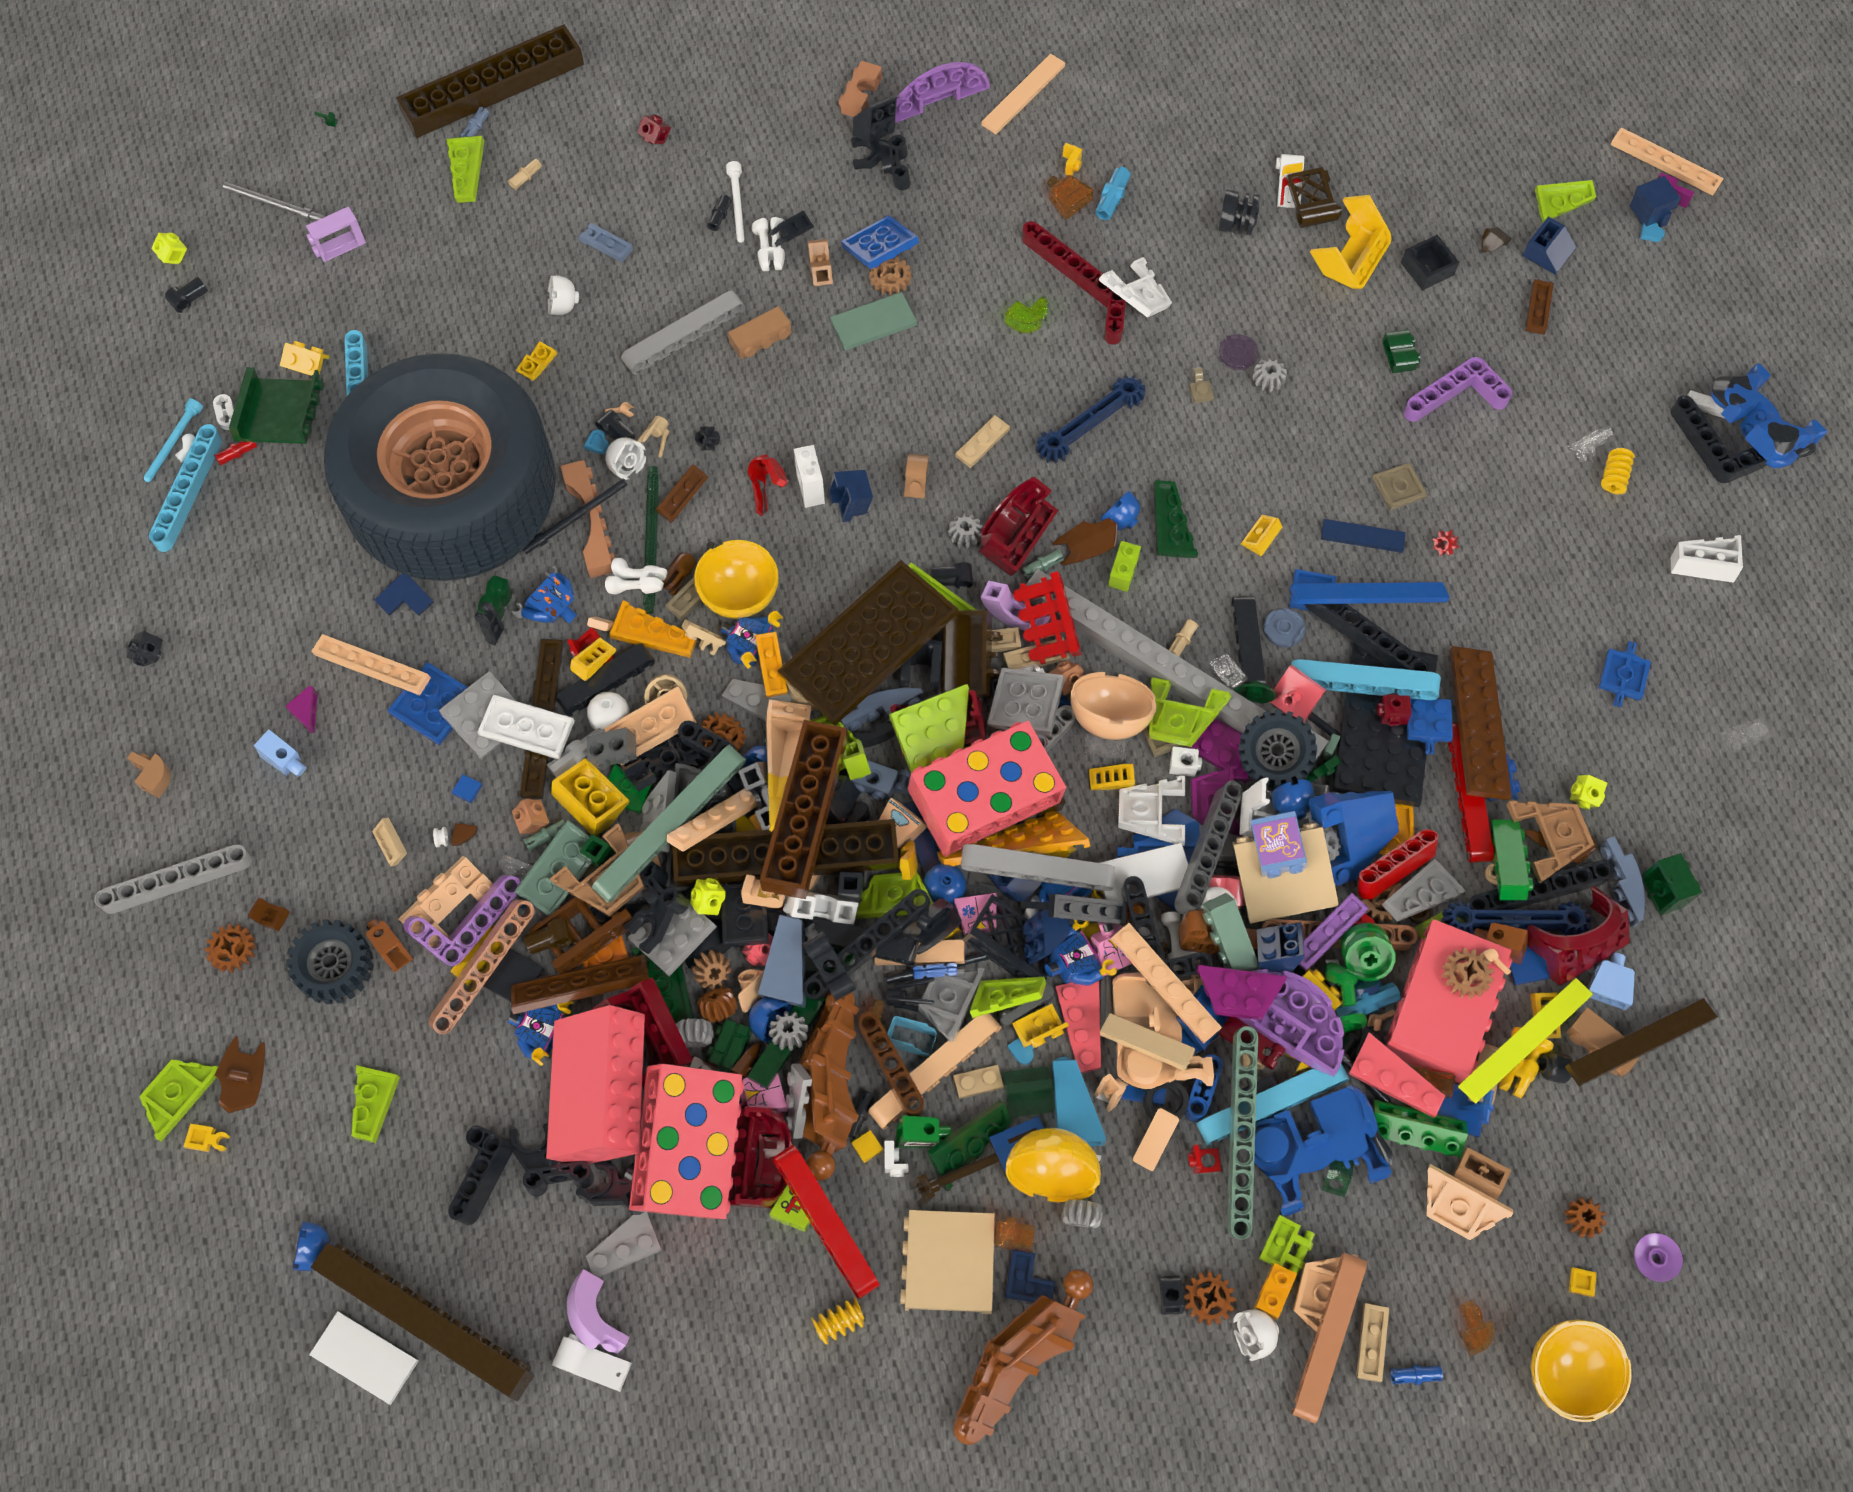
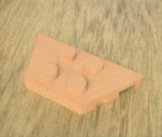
(1461, 1205)
(1314, 1290)

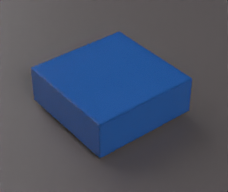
(467, 788)

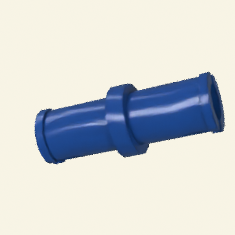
(1416, 1374)

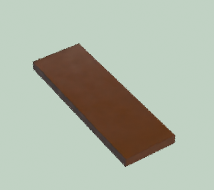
(578, 984)

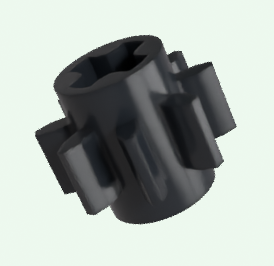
(707, 438)

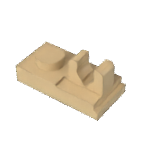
(695, 631)

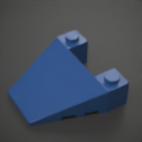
(1364, 827)

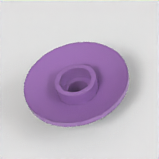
(1669, 1257)

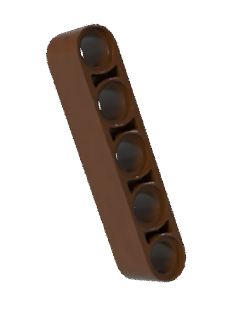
(890, 1053)

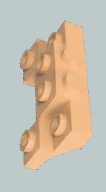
(446, 894)

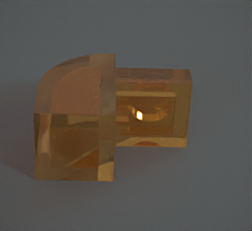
(1014, 1235)

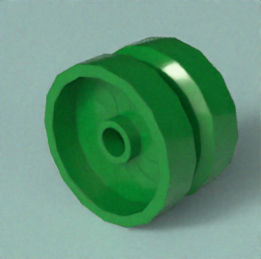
(1368, 952)

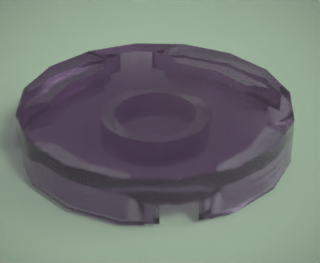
(1238, 352)

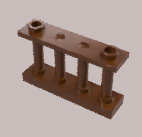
(590, 945)

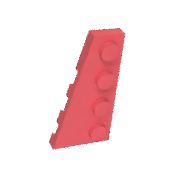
(1082, 1011)
(1390, 1074)

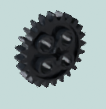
(656, 757)

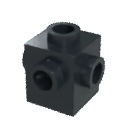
(144, 649)

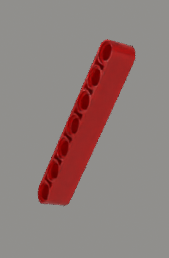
(1473, 809)
(825, 1221)

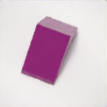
(304, 708)

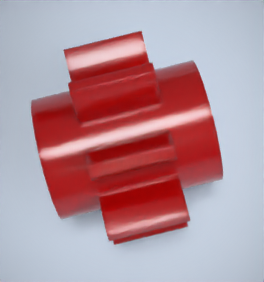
(1451, 543)

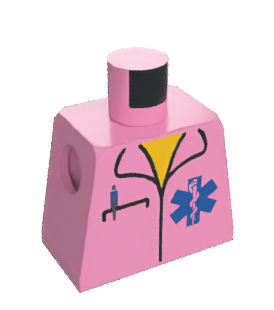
(969, 909)
(1106, 948)
(757, 1096)

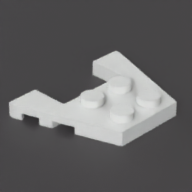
(1141, 294)
(1142, 810)

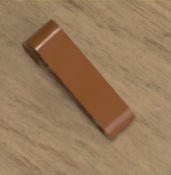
(1195, 935)

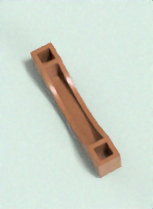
(596, 552)

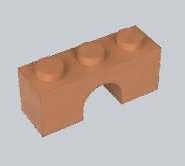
(865, 77)

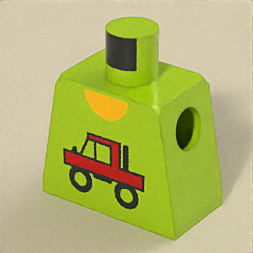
(789, 1211)

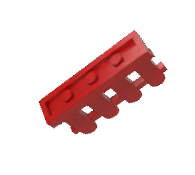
(1056, 627)

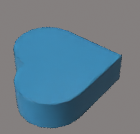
(1652, 232)
(596, 442)
(1021, 1054)

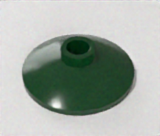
(1256, 692)

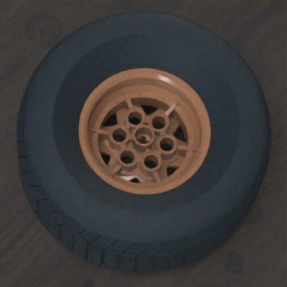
(454, 520)

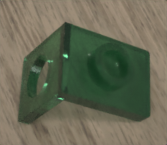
(1338, 1171)

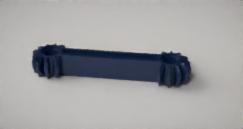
(1090, 418)
(1544, 919)

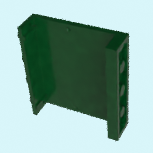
(275, 409)

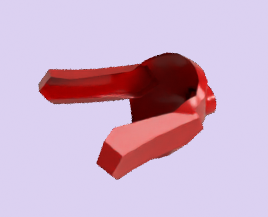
(757, 471)

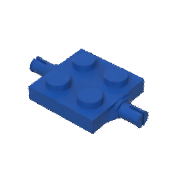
(1624, 674)
(1430, 722)

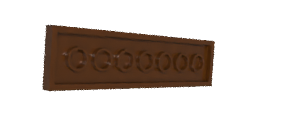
(1479, 723)

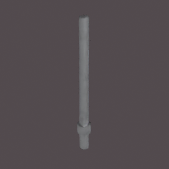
(305, 213)

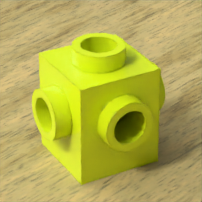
(169, 248)
(1588, 791)
(707, 896)

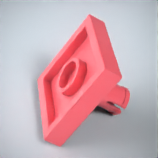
(1297, 693)

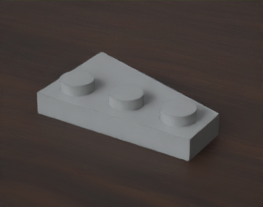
(798, 1081)

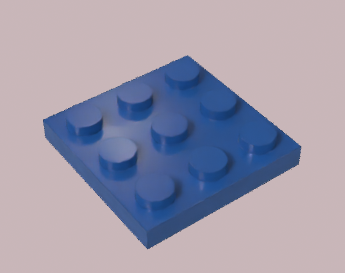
(879, 242)
(422, 710)

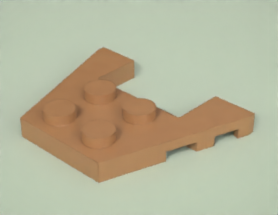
(1561, 829)
(584, 891)

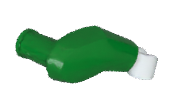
(1344, 978)

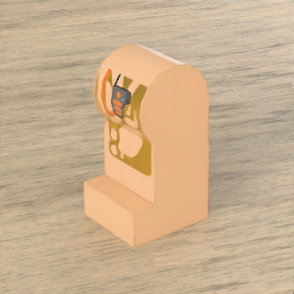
(753, 894)

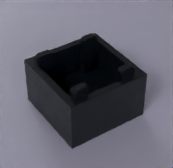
(1429, 262)

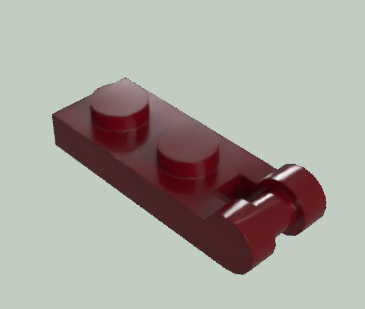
(1233, 1023)

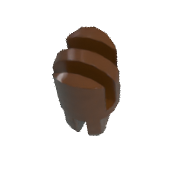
(678, 572)

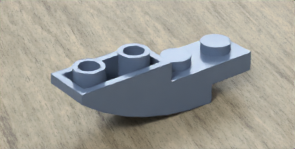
(879, 704)
(1629, 888)

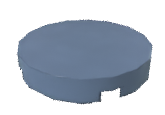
(1278, 628)

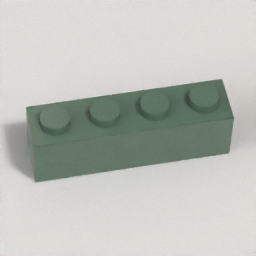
(1230, 934)

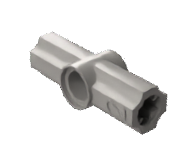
(573, 754)

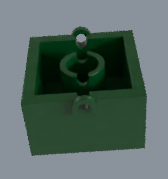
(1671, 884)

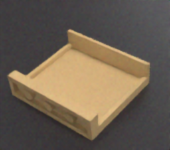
(1288, 893)
(948, 1261)

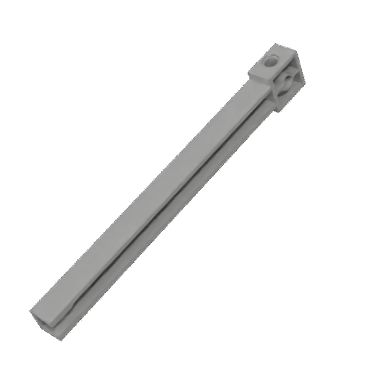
(1160, 663)

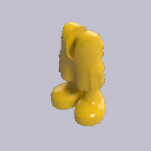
(1526, 1069)

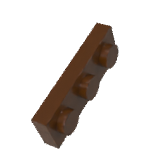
(1539, 306)
(681, 493)

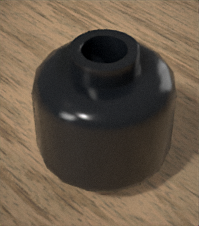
(1553, 1067)

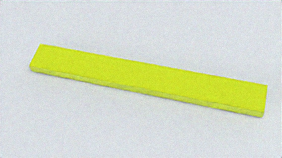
(1525, 1041)

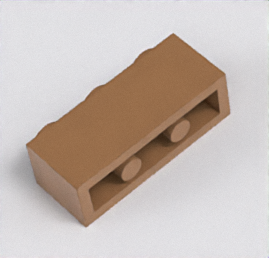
(760, 333)
(1594, 1034)

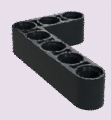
(1709, 445)
(695, 742)
(1146, 920)

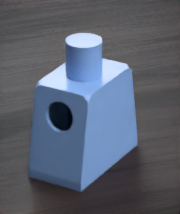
(279, 754)
(1613, 982)

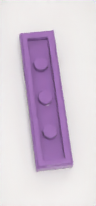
(1332, 929)

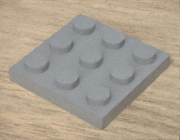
(1024, 698)
(468, 710)
(680, 940)

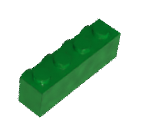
(1510, 860)
(1419, 1129)

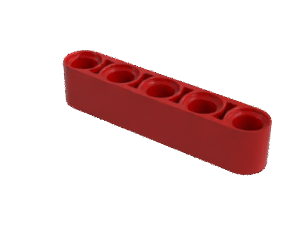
(1397, 864)

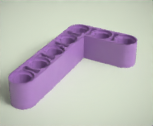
(1472, 372)
(468, 924)

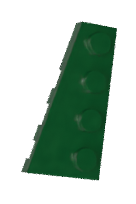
(1170, 523)
(672, 988)
(968, 1141)

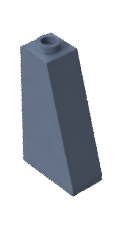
(785, 964)

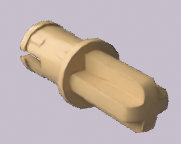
(524, 174)
(1183, 637)

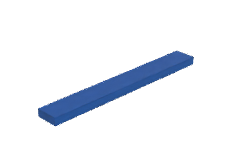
(1369, 593)

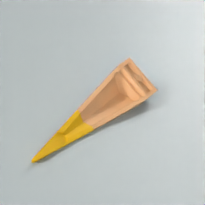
(782, 735)

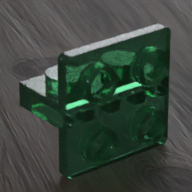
(1028, 1092)

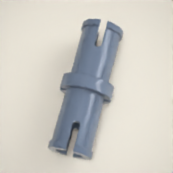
(475, 123)

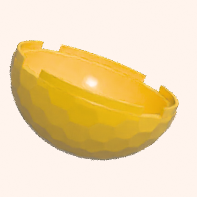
(736, 579)
(1053, 1165)
(1580, 1370)

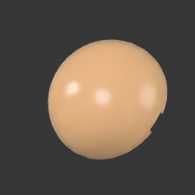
(1112, 705)

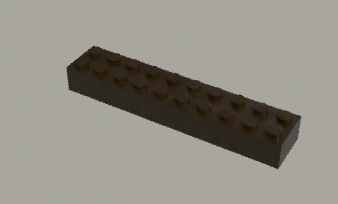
(490, 80)
(738, 854)
(418, 1318)

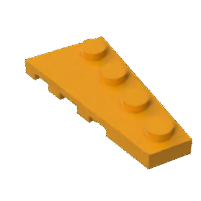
(638, 627)

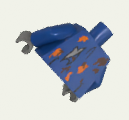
(549, 600)

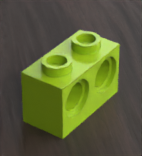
(1124, 566)

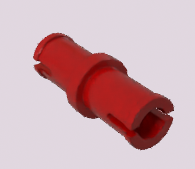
(234, 451)

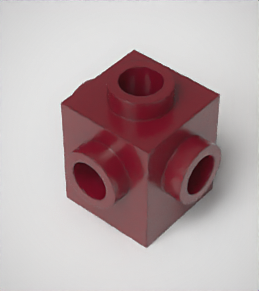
(653, 129)
(1394, 709)

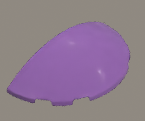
(939, 83)
(1303, 1024)

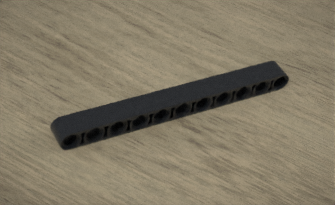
(842, 935)

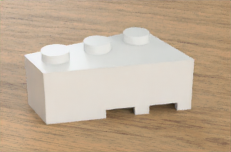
(1709, 559)

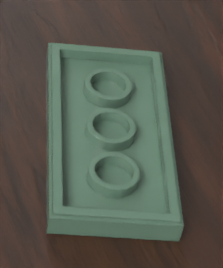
(873, 321)
(560, 852)

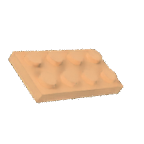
(656, 720)

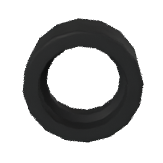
(1174, 1086)

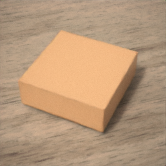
(600, 623)

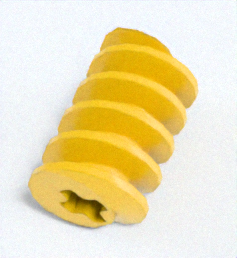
(1617, 470)
(839, 1321)

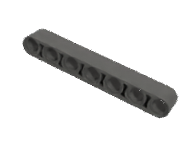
(1225, 800)

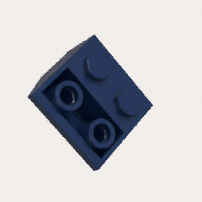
(1550, 246)
(1043, 935)
(1280, 947)

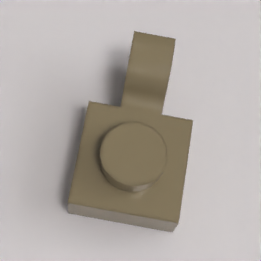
(1200, 390)

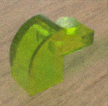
(1026, 319)

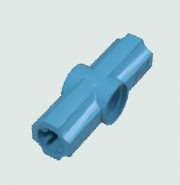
(1113, 193)
(1372, 1003)

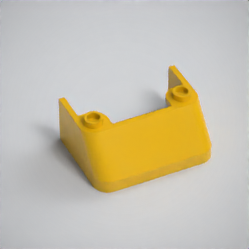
(1364, 248)

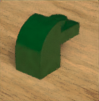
(596, 851)

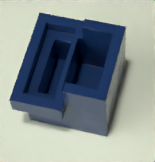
(1654, 201)
(852, 493)
(1014, 888)

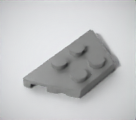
(659, 800)
(951, 999)

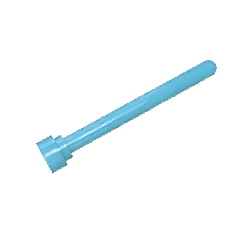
(192, 408)

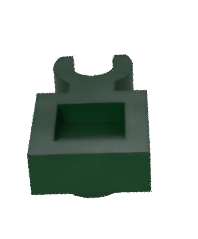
(1325, 769)

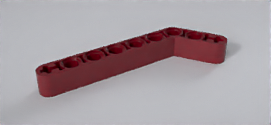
(1079, 272)

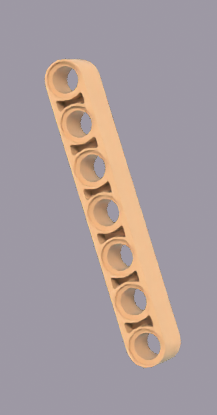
(939, 1064)

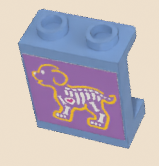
(1279, 844)

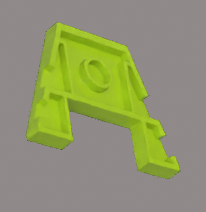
(1179, 721)

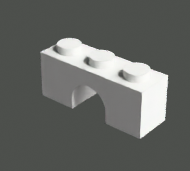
(823, 906)

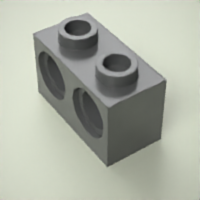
(610, 744)

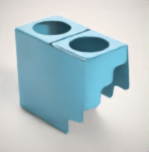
(914, 1025)

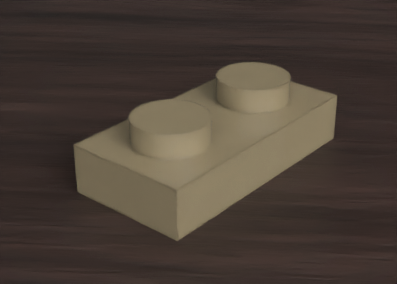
(684, 600)

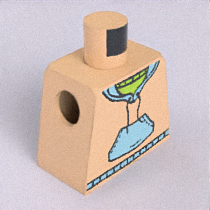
(907, 823)

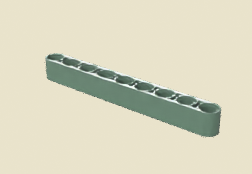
(678, 813)
(1237, 1143)

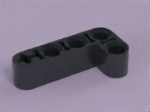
(482, 1174)

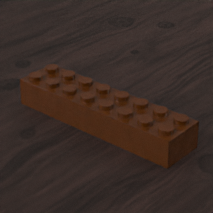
(804, 809)

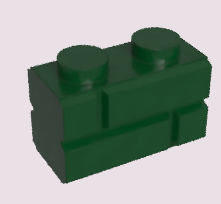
(729, 1046)

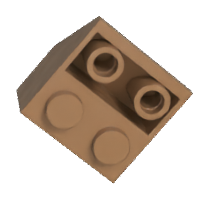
(1481, 1173)

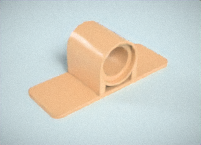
(750, 983)
(1156, 1139)

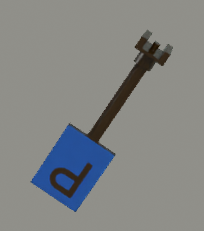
(1002, 1145)

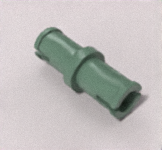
(1043, 563)
(543, 836)

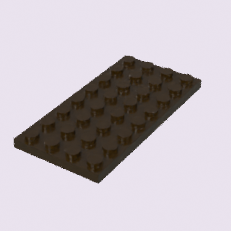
(868, 642)

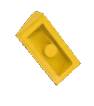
(1262, 534)

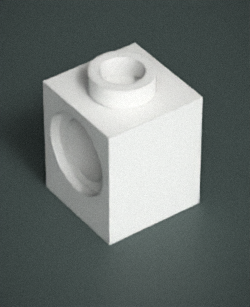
(1178, 767)

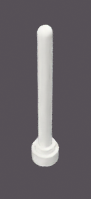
(734, 170)

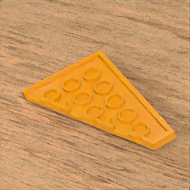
(1039, 835)

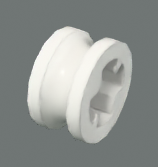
(440, 837)

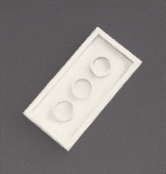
(526, 726)
(1158, 869)
(364, 1358)

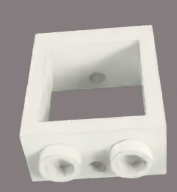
(809, 476)

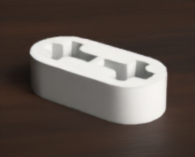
(220, 412)

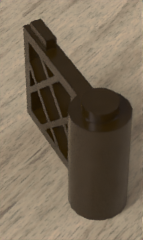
(1320, 210)

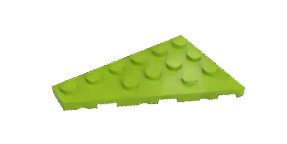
(932, 727)

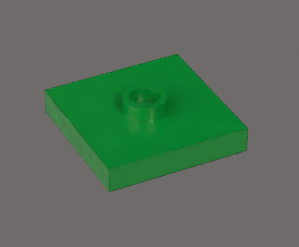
(635, 798)

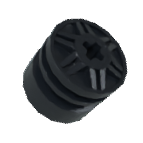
(1239, 212)

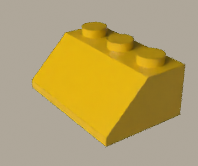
(589, 797)

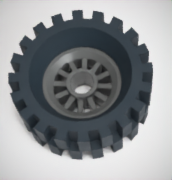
(1286, 727)
(313, 945)

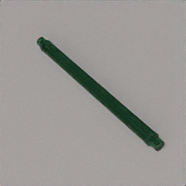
(651, 530)

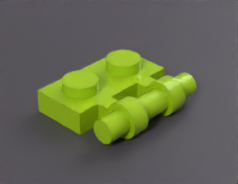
(1280, 1242)

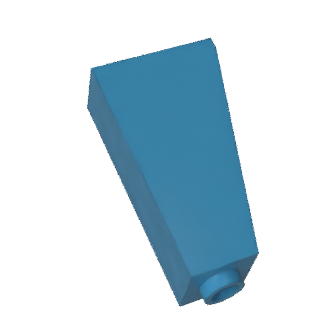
(1073, 1103)

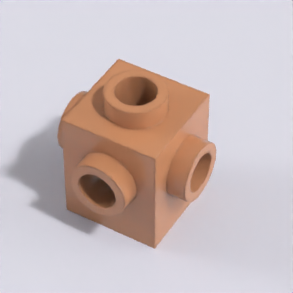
(1071, 673)
(530, 816)

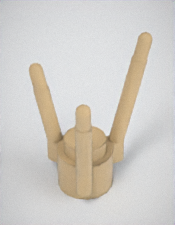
(656, 429)

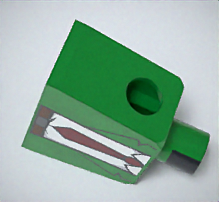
(911, 1132)

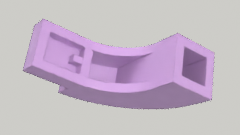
(1004, 607)
(585, 1318)

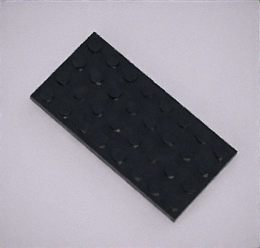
(1375, 753)

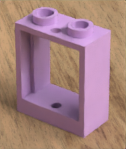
(329, 225)

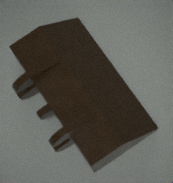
(969, 652)

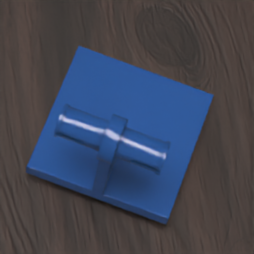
(1462, 1109)

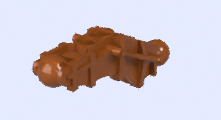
(829, 1105)
(1016, 1352)

